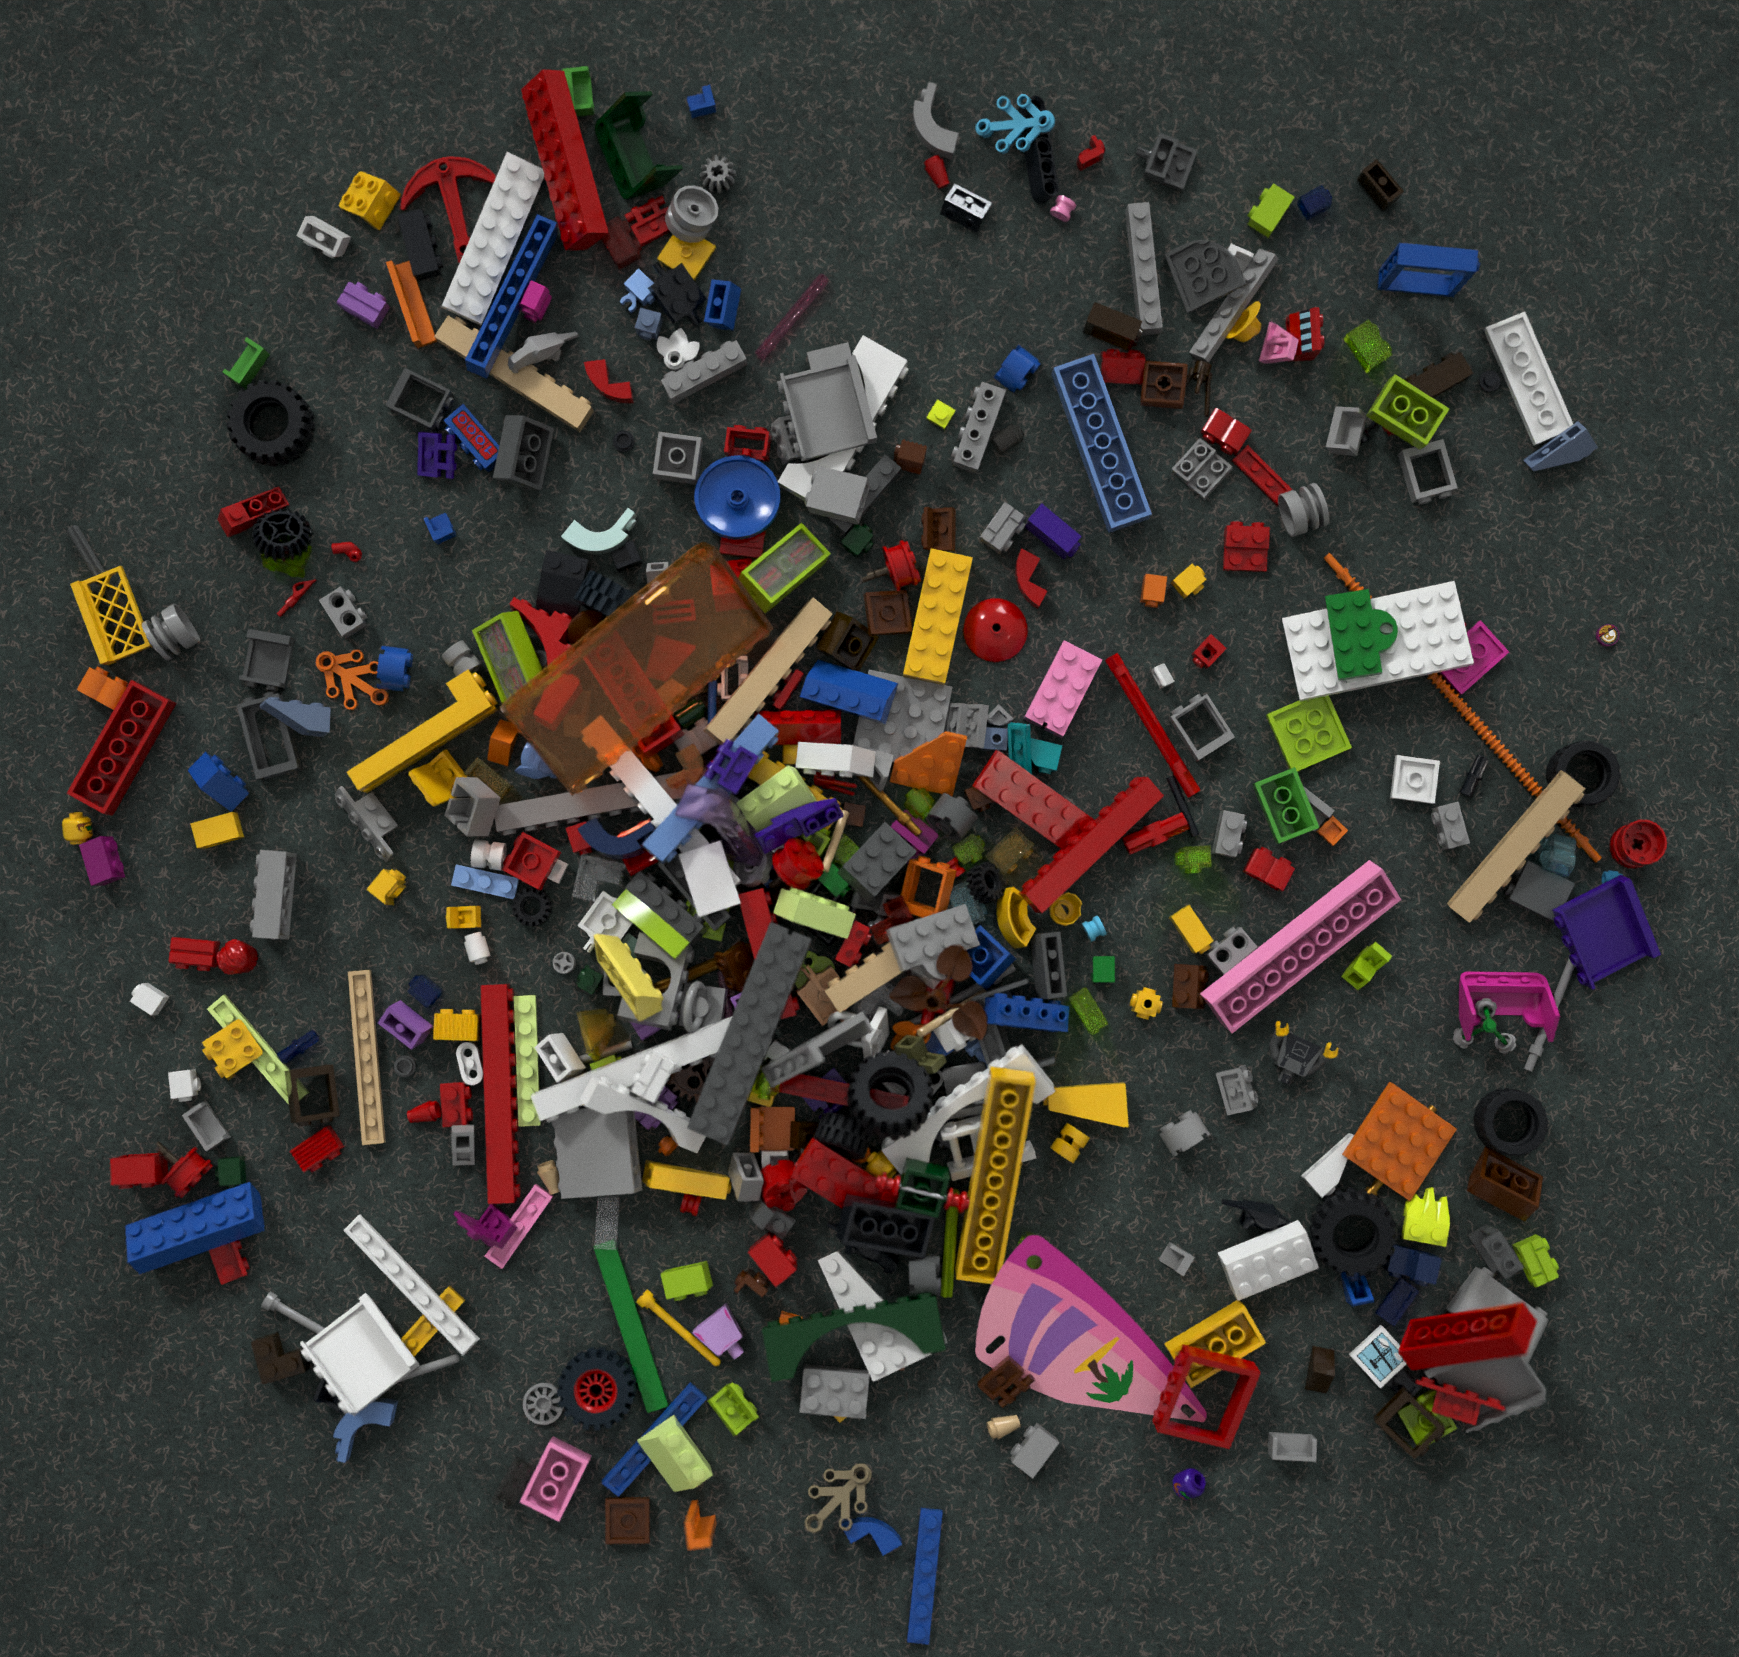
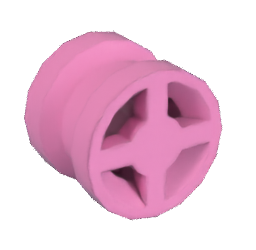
(1063, 208)

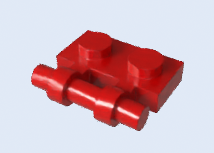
(653, 226)

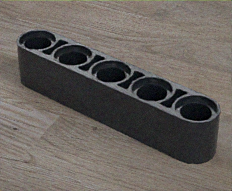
(1040, 159)

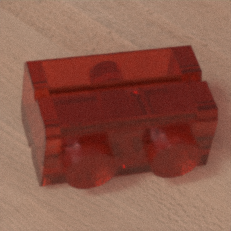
(620, 244)

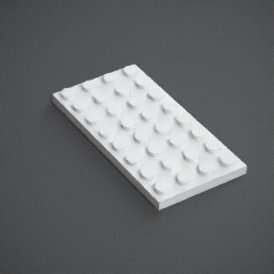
(1427, 642)

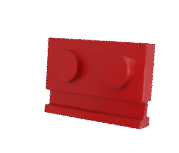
(748, 547)

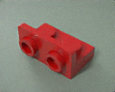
(455, 1104)
(229, 1262)

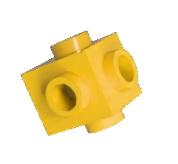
(1137, 1003)

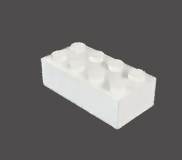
(1268, 1260)

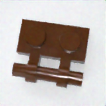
(1001, 1377)

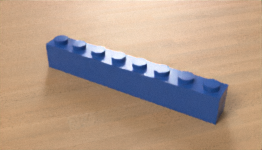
(506, 304)

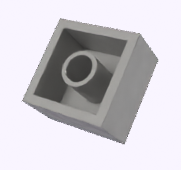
(677, 458)

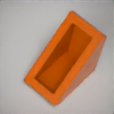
(502, 743)

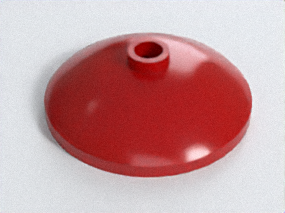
(984, 640)

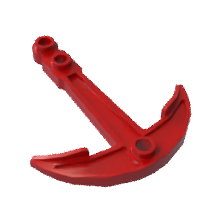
(431, 174)

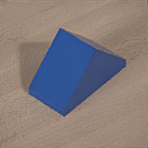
(1356, 1289)

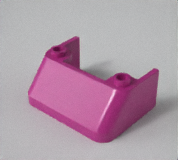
(1513, 993)

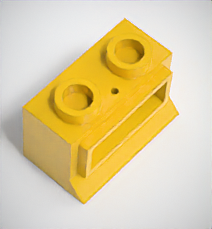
(387, 886)

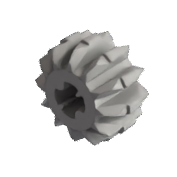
(721, 180)

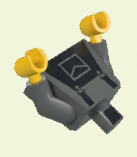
(1297, 1054)

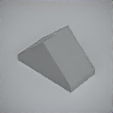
(881, 768)

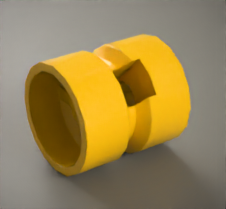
(1068, 1150)

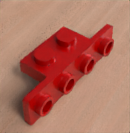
(1457, 1405)

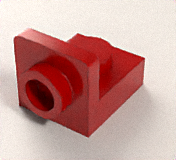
(1090, 157)

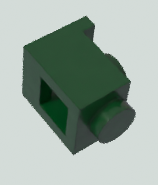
(589, 979)

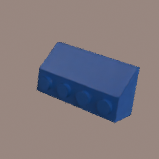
(849, 691)

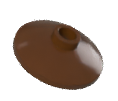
(582, 624)

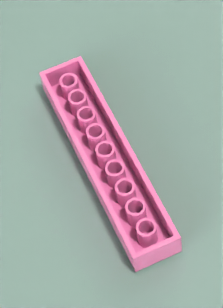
(1301, 946)

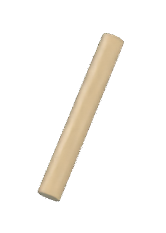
(835, 841)

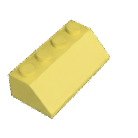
(627, 976)

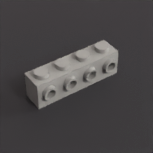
(704, 372)
(978, 428)

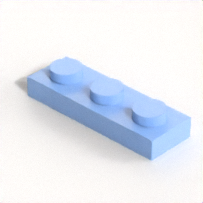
(485, 881)

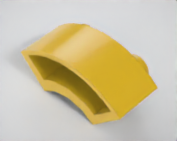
(1014, 919)

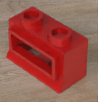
(740, 431)

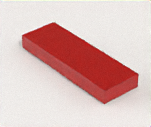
(1260, 474)

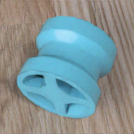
(1094, 928)

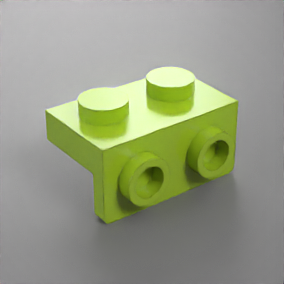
(733, 1408)

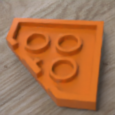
(931, 764)

